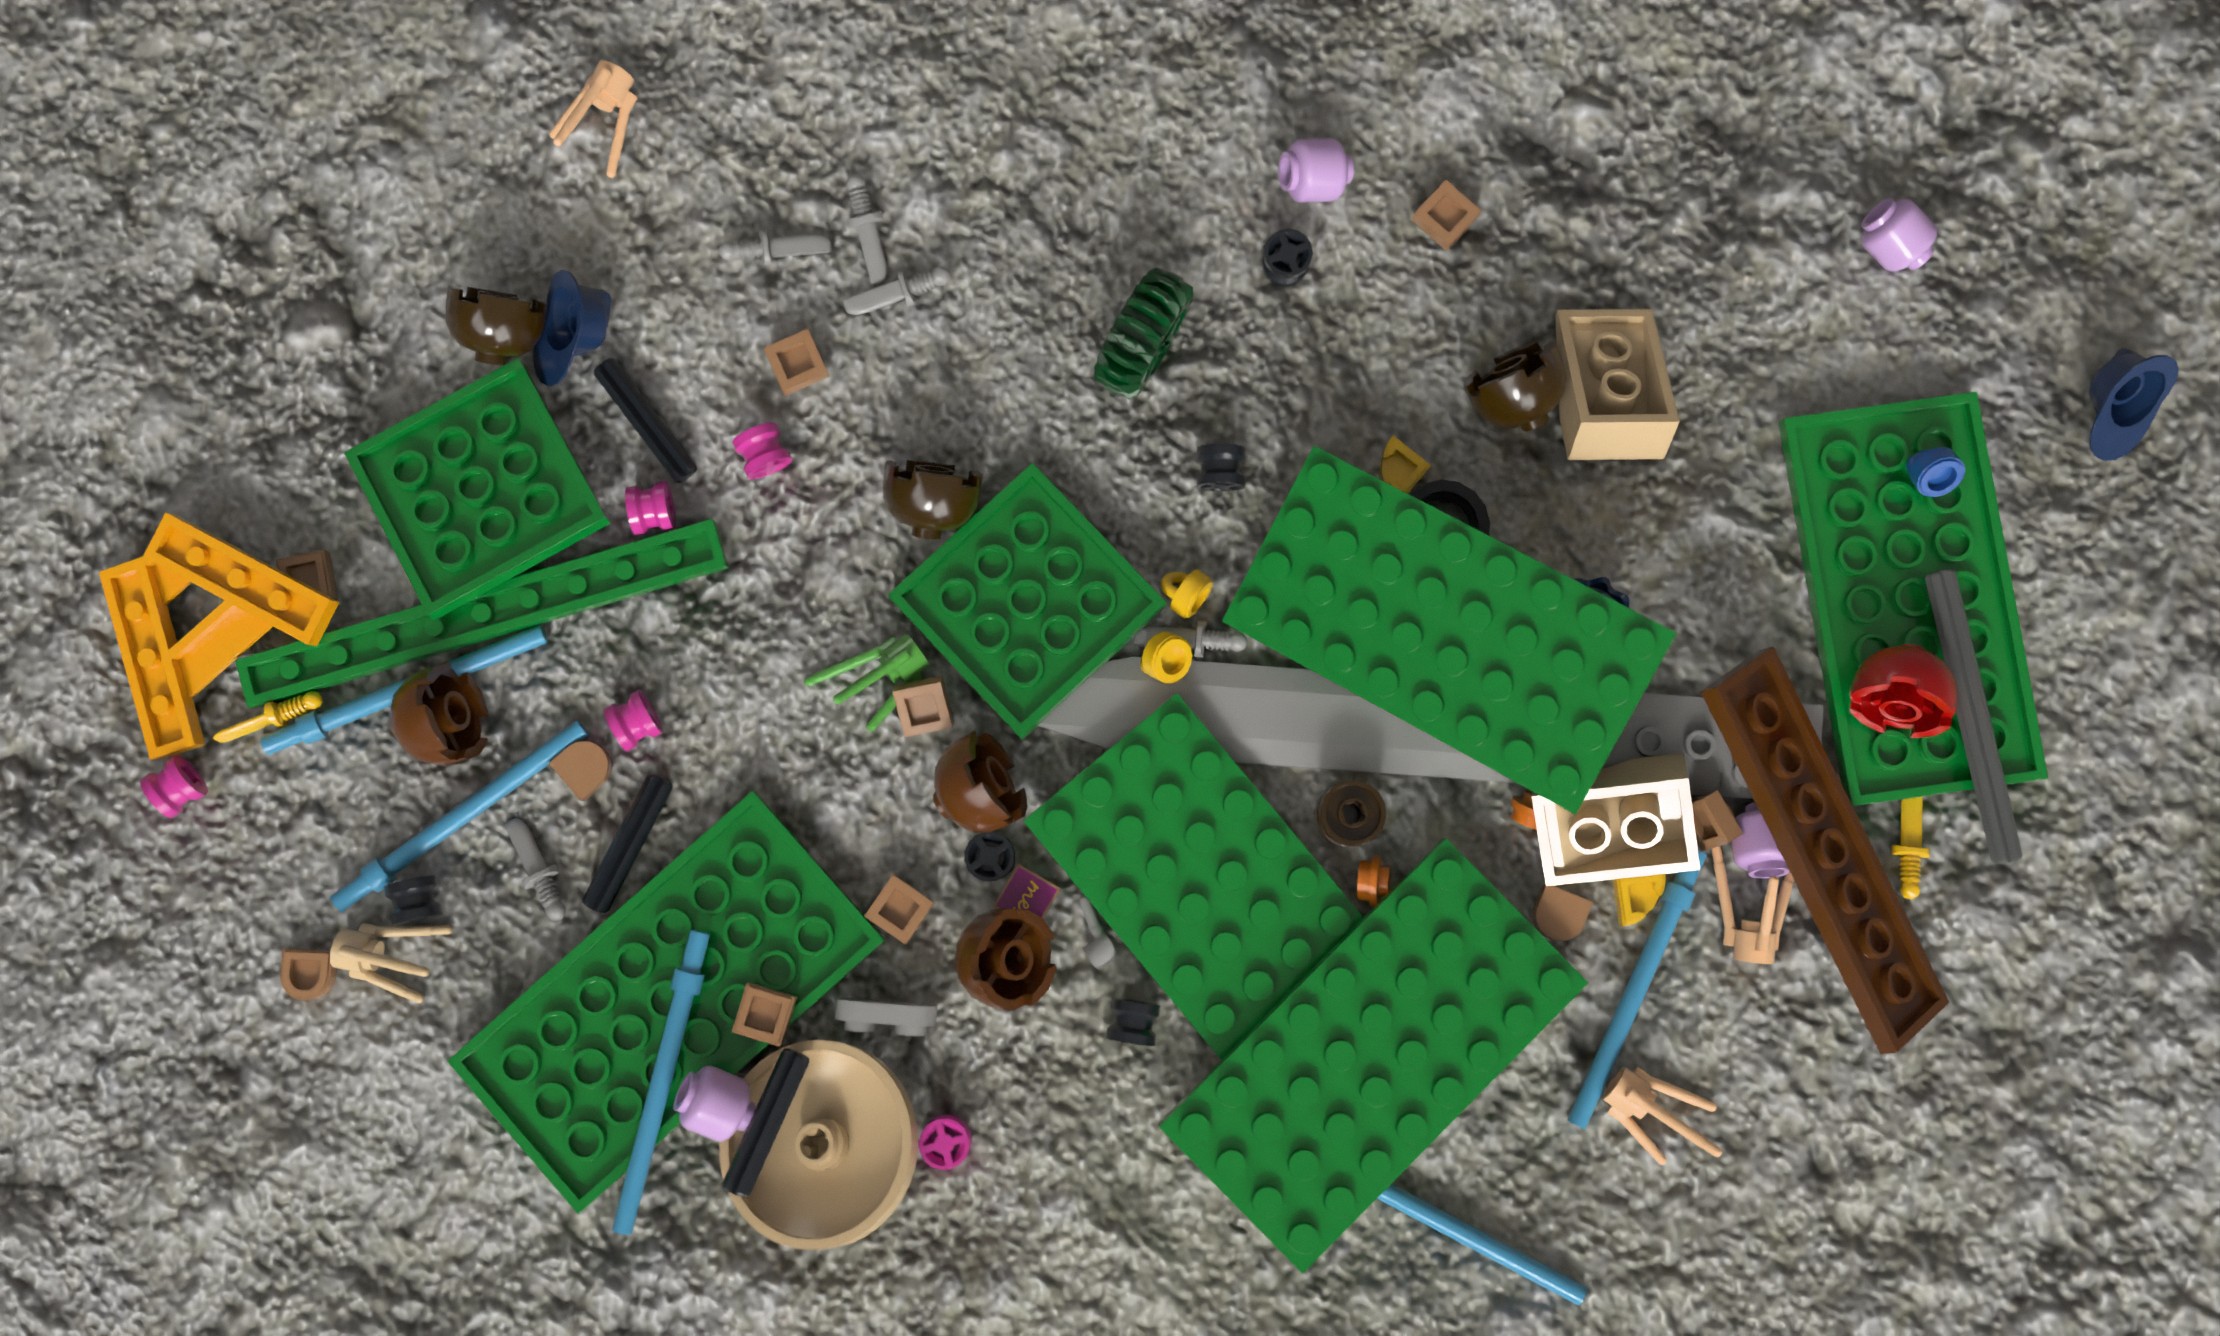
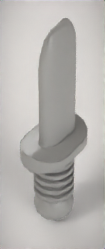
(867, 228)
(775, 247)
(897, 291)
(1197, 638)
(536, 869)

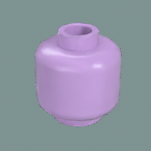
(1315, 170)
(1898, 234)
(1756, 847)
(714, 1103)

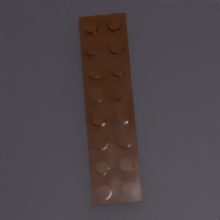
(1826, 849)

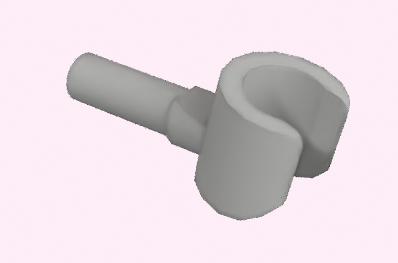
(1101, 950)

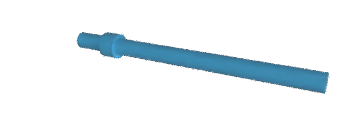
(315, 725)
(382, 871)
(1676, 898)
(686, 983)
(1484, 1244)

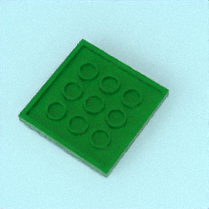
(476, 489)
(1027, 600)

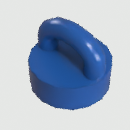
(1935, 471)

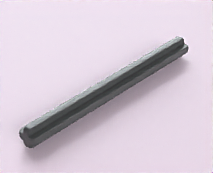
(1974, 718)

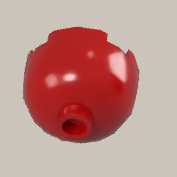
(1904, 690)

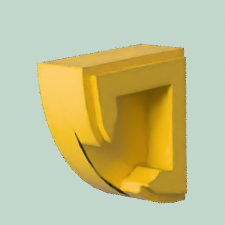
(1401, 465)
(1637, 896)

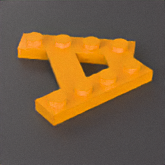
(170, 673)

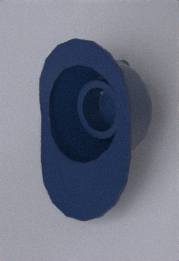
(573, 326)
(2127, 399)

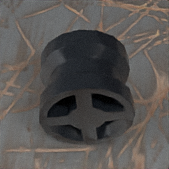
(1290, 248)
(1221, 467)
(987, 856)
(413, 900)
(1133, 1021)

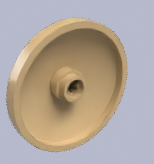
(838, 1153)

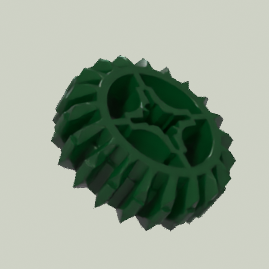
(1143, 332)

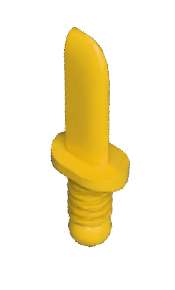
(273, 714)
(1910, 847)

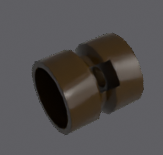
(1350, 814)

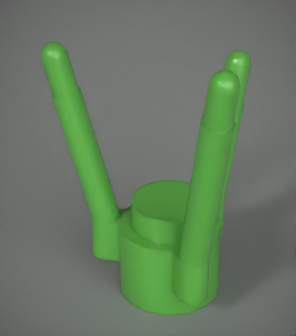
(899, 661)

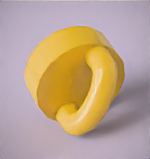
(1190, 594)
(1166, 657)

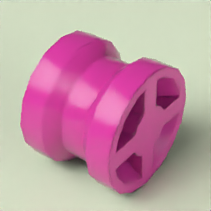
(762, 450)
(650, 508)
(633, 720)
(173, 786)
(939, 1152)

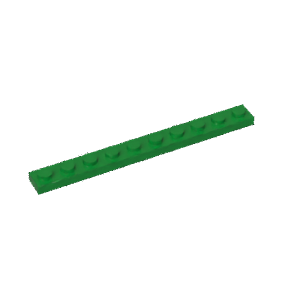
(500, 611)

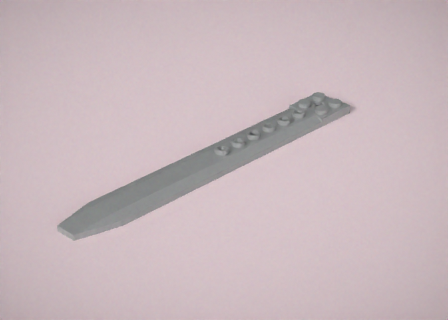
(1312, 723)

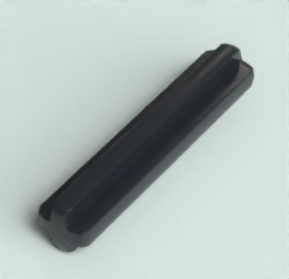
(645, 420)
(627, 843)
(765, 1122)

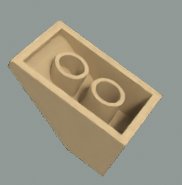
(1615, 385)
(1627, 827)

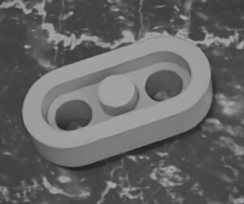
(863, 1014)

